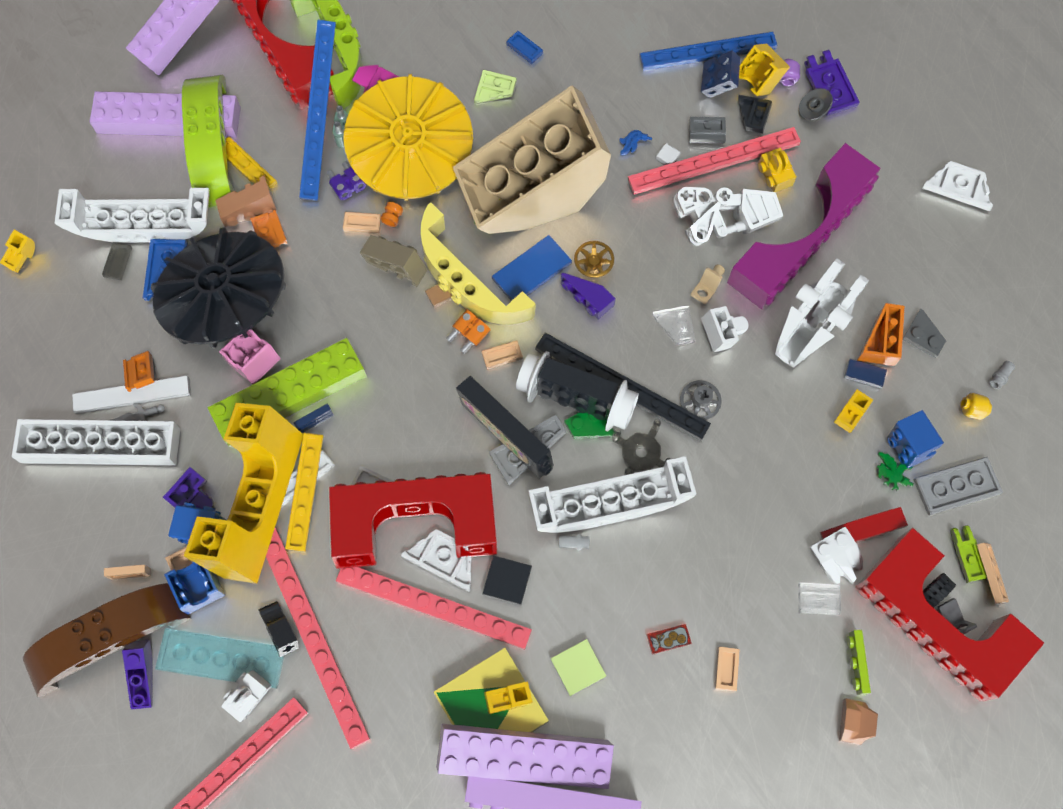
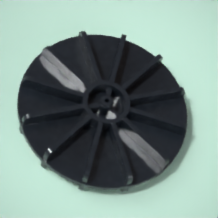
(218, 288)

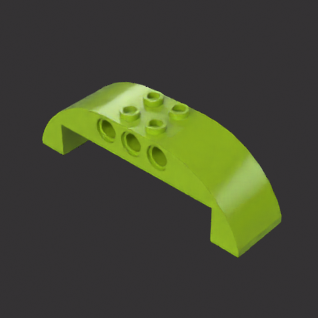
(345, 45)
(206, 135)

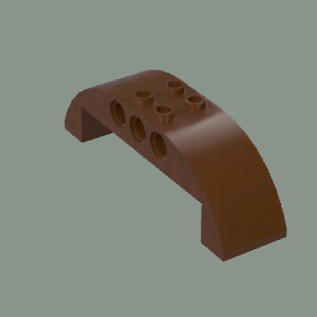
(100, 634)

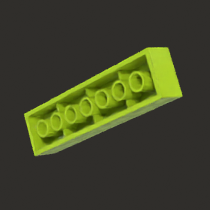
(297, 384)

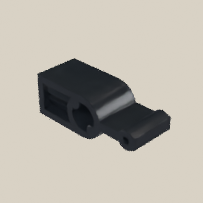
(279, 629)

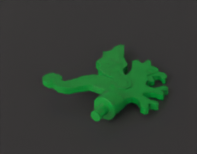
(894, 473)

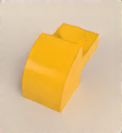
(18, 250)
(853, 411)
(508, 697)

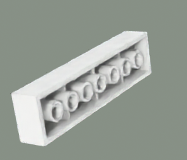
(96, 442)

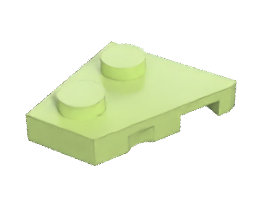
(494, 87)

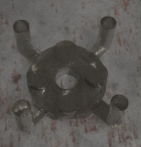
(643, 441)

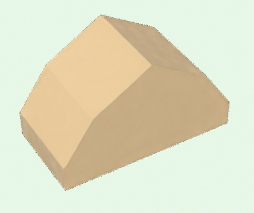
(536, 167)

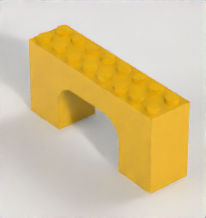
(269, 453)

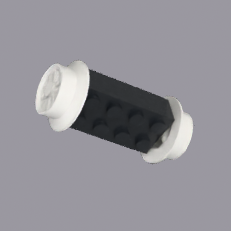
(577, 390)

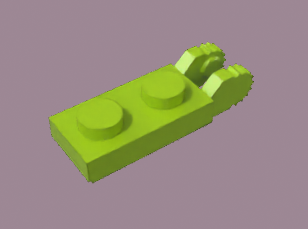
(968, 555)

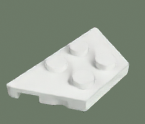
(961, 184)
(439, 557)

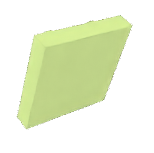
(578, 667)

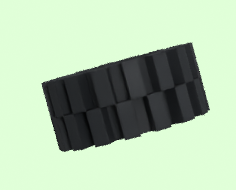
(938, 589)

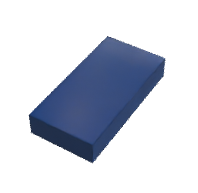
(524, 47)

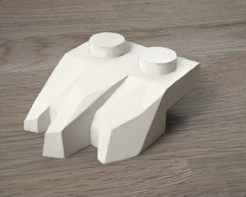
(838, 556)

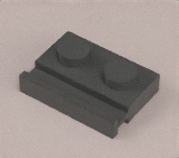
(707, 129)

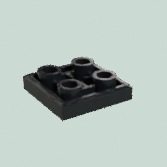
(507, 580)

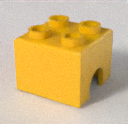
(762, 69)

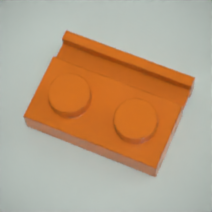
(269, 228)
(138, 371)

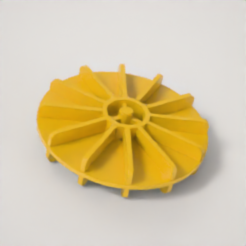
(407, 137)

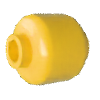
(976, 406)

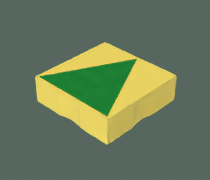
(465, 698)

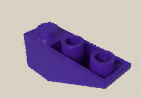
(591, 295)
(139, 673)

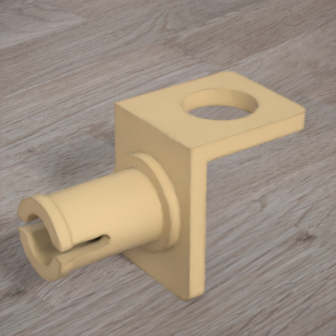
(709, 283)

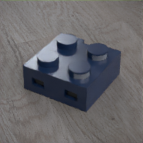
(720, 74)

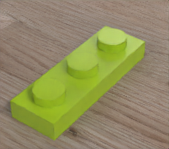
(858, 662)

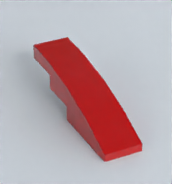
(872, 525)

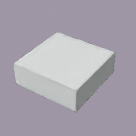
(668, 155)

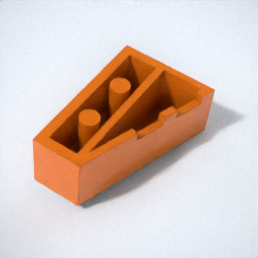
(885, 337)

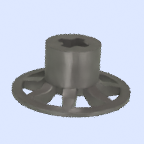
(701, 398)

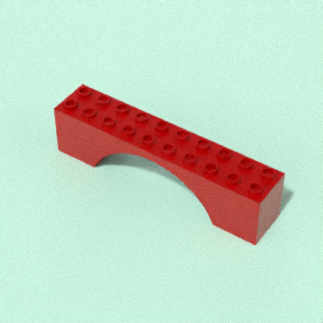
(291, 60)

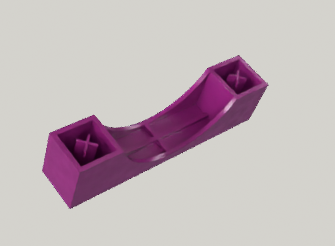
(769, 267)

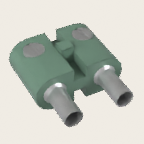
(338, 127)

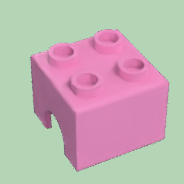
(250, 356)

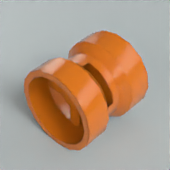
(391, 214)

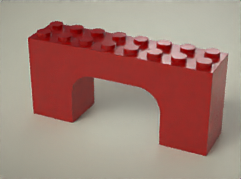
(363, 507)
(980, 665)

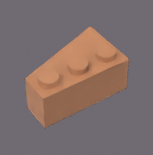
(246, 204)

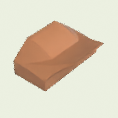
(857, 722)

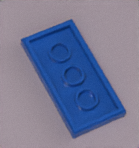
(532, 268)

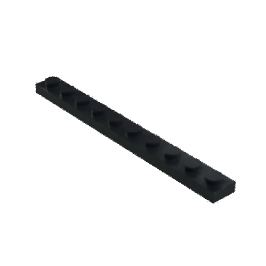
(647, 399)

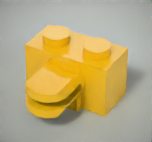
(777, 170)

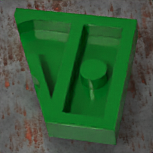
(587, 425)

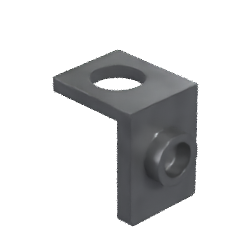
(951, 611)

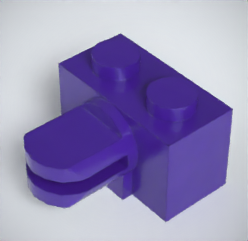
(189, 490)

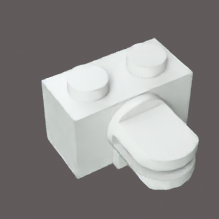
(723, 328)
(246, 695)

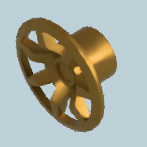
(594, 262)

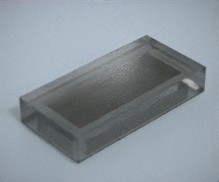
(117, 261)

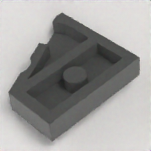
(924, 335)

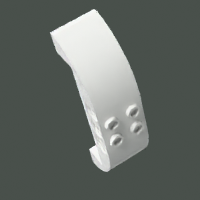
(133, 218)
(613, 498)

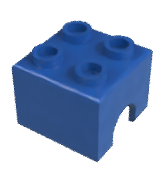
(914, 439)
(185, 518)
(194, 587)

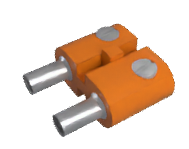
(471, 328)

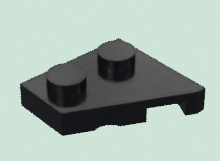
(754, 112)

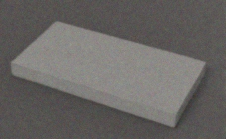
(958, 486)

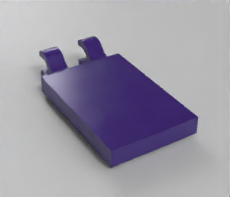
(833, 78)

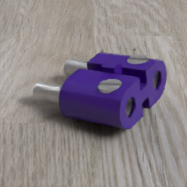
(347, 183)

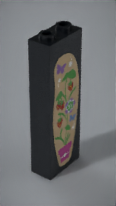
(505, 427)

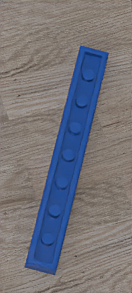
(704, 51)

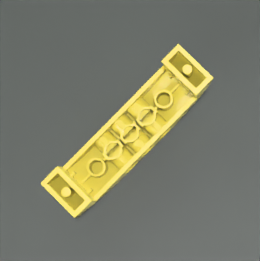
(462, 283)

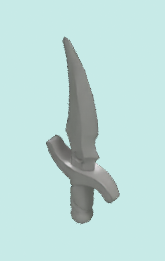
(141, 414)

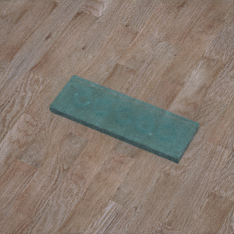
(217, 657)

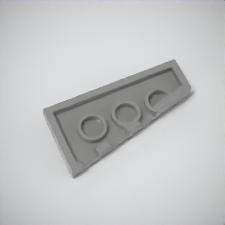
(509, 465)

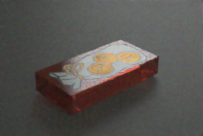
(669, 639)

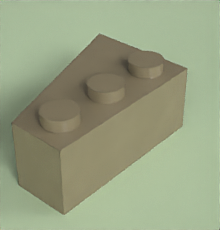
(394, 257)

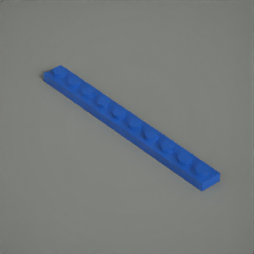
(317, 110)

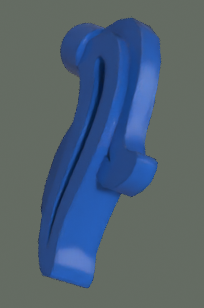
(631, 140)

